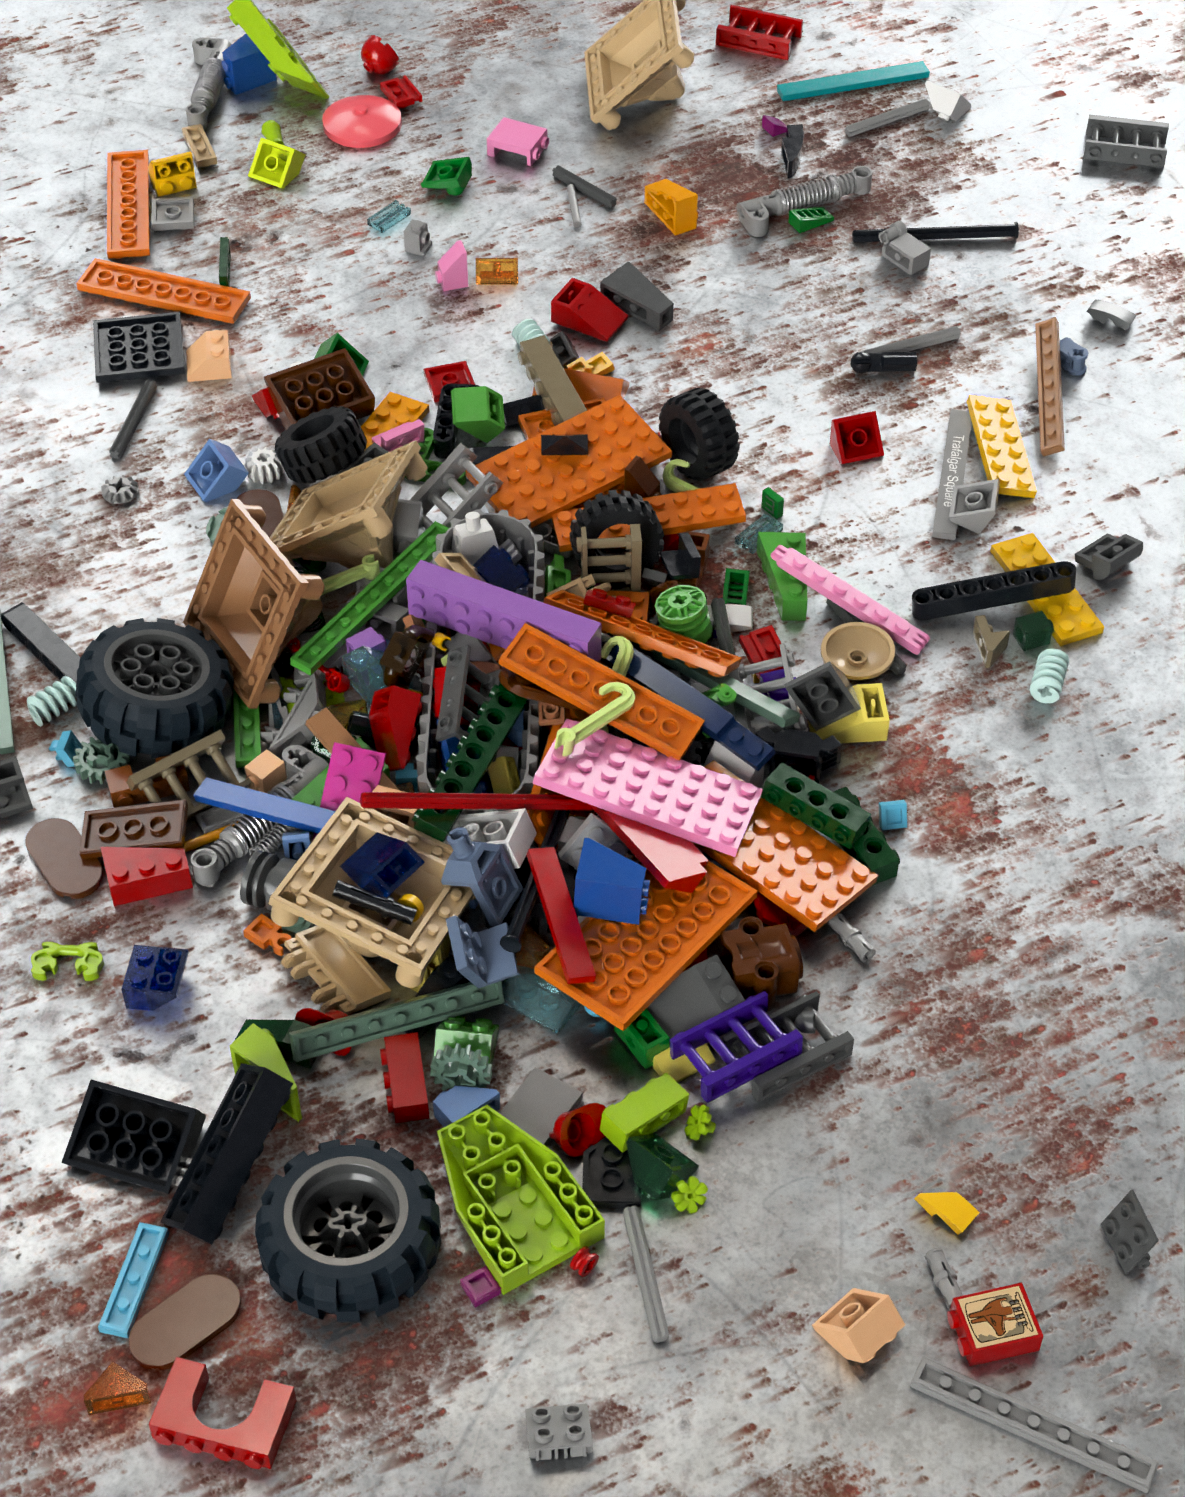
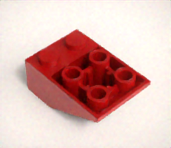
(586, 310)
(393, 722)

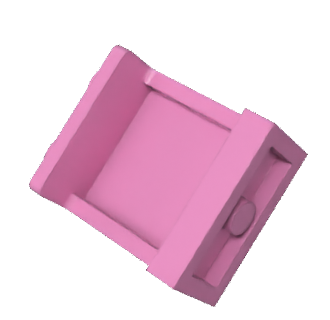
(518, 138)

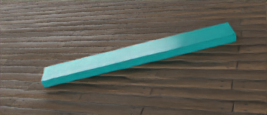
(853, 81)

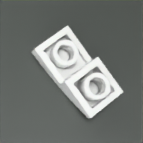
(739, 617)

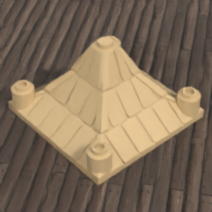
(637, 61)
(350, 512)
(311, 882)

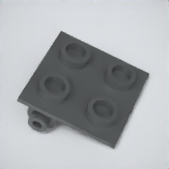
(1130, 1233)

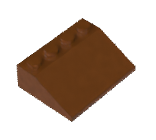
(320, 385)

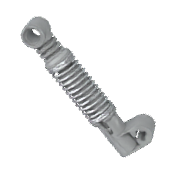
(210, 81)
(755, 212)
(235, 840)

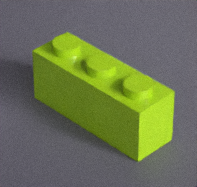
(644, 1110)

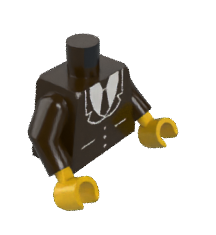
(406, 653)

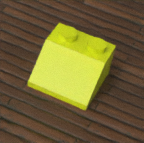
(276, 163)

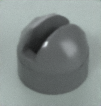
(806, 1022)

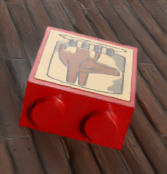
(995, 1324)

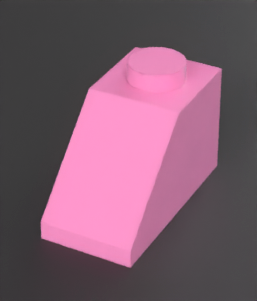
(452, 268)

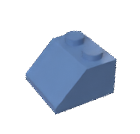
(215, 471)

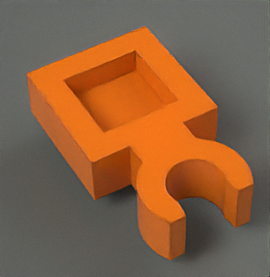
(265, 933)

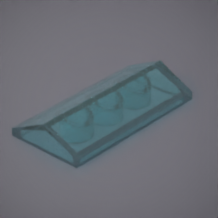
(538, 999)

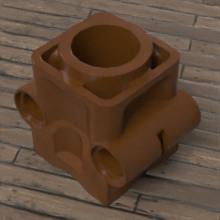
(762, 959)

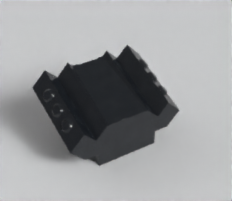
(802, 751)

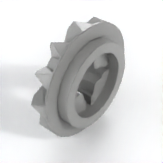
(127, 492)

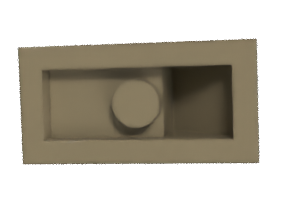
(989, 643)

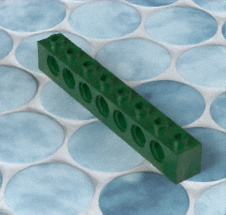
(473, 758)

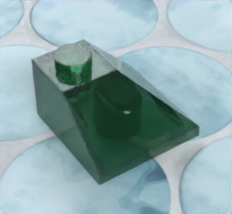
(657, 1165)

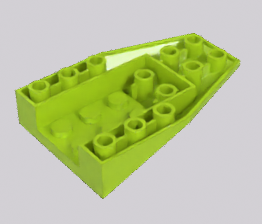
(515, 1198)

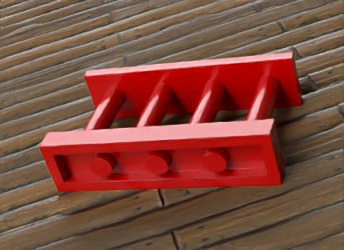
(755, 42)

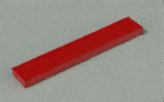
(561, 916)

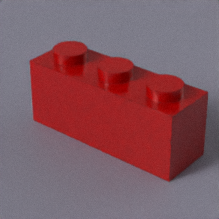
(405, 1078)

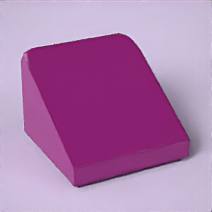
(773, 125)

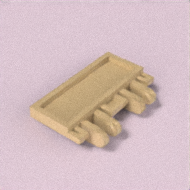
(340, 972)

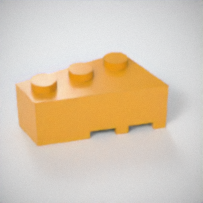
(672, 205)

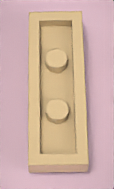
(199, 145)

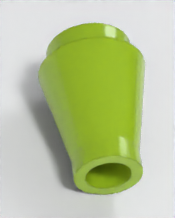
(272, 131)

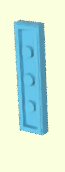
(133, 1280)

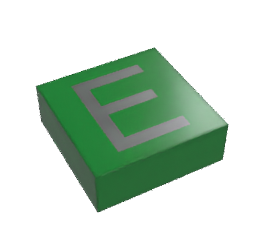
(772, 503)

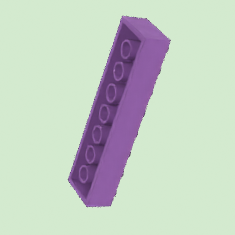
(493, 612)

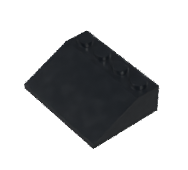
(133, 1137)

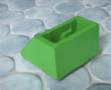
(478, 412)
(478, 1034)

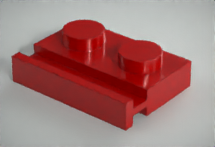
(401, 92)
(761, 646)

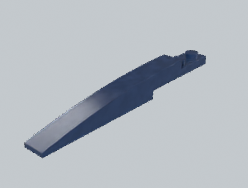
(718, 722)

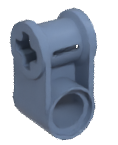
(1073, 357)

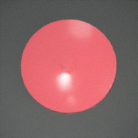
(362, 121)

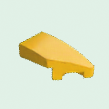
(598, 365)
(950, 1208)

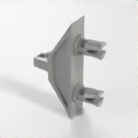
(294, 731)

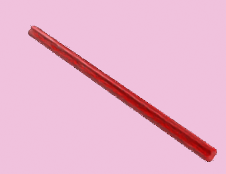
(474, 801)

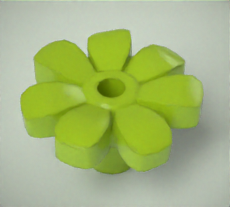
(699, 1122)
(689, 1194)

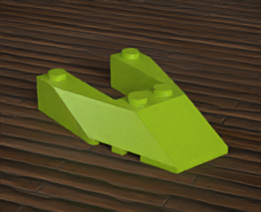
(275, 47)

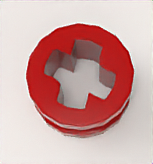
(584, 1261)

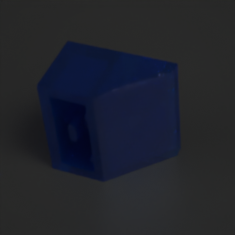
(500, 571)
(382, 864)
(153, 976)

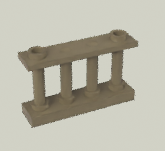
(631, 559)
(189, 757)

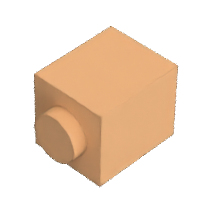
(265, 771)

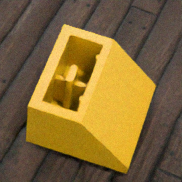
(172, 174)

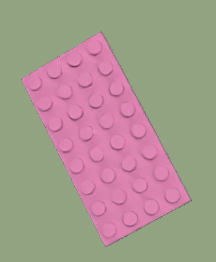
(652, 789)

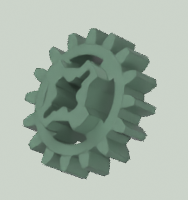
(99, 759)
(460, 1067)

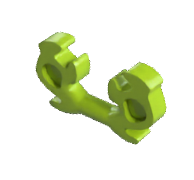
(45, 959)

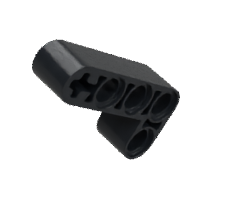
(444, 431)

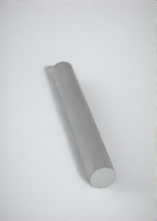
(574, 206)

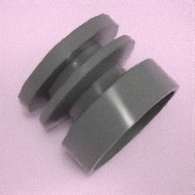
(262, 877)

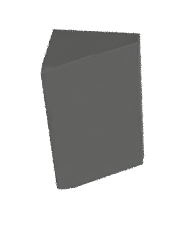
(564, 349)

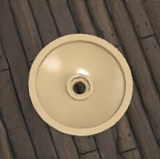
(858, 650)

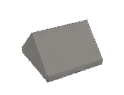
(974, 504)

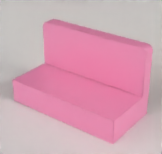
(400, 435)

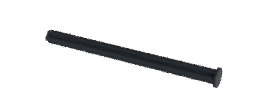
(947, 232)
(511, 941)

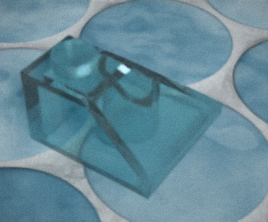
(364, 671)

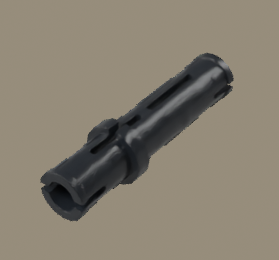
(385, 906)

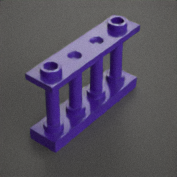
(737, 1070)

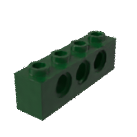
(815, 805)
(872, 847)

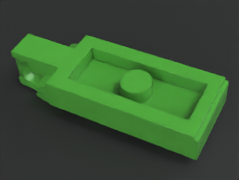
(556, 574)

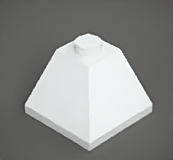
(947, 102)

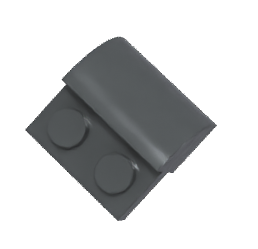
(1109, 554)
(13, 791)

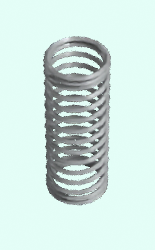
(271, 841)

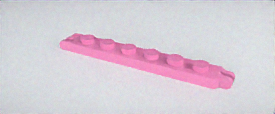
(850, 598)

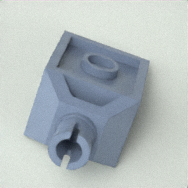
(484, 870)
(479, 954)

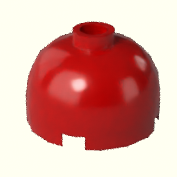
(378, 57)

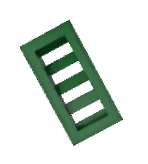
(809, 218)
(736, 576)

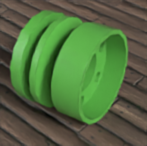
(684, 612)

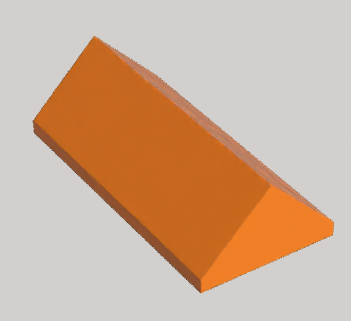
(595, 386)

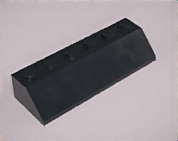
(227, 1153)

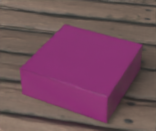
(480, 1286)

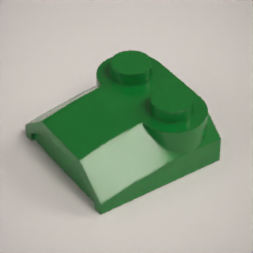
(449, 175)

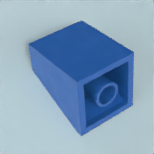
(245, 66)
(609, 885)

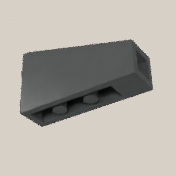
(637, 296)

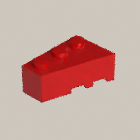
(145, 872)

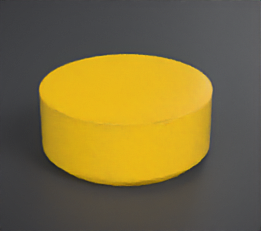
(414, 902)

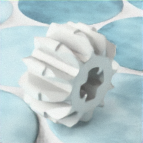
(263, 466)

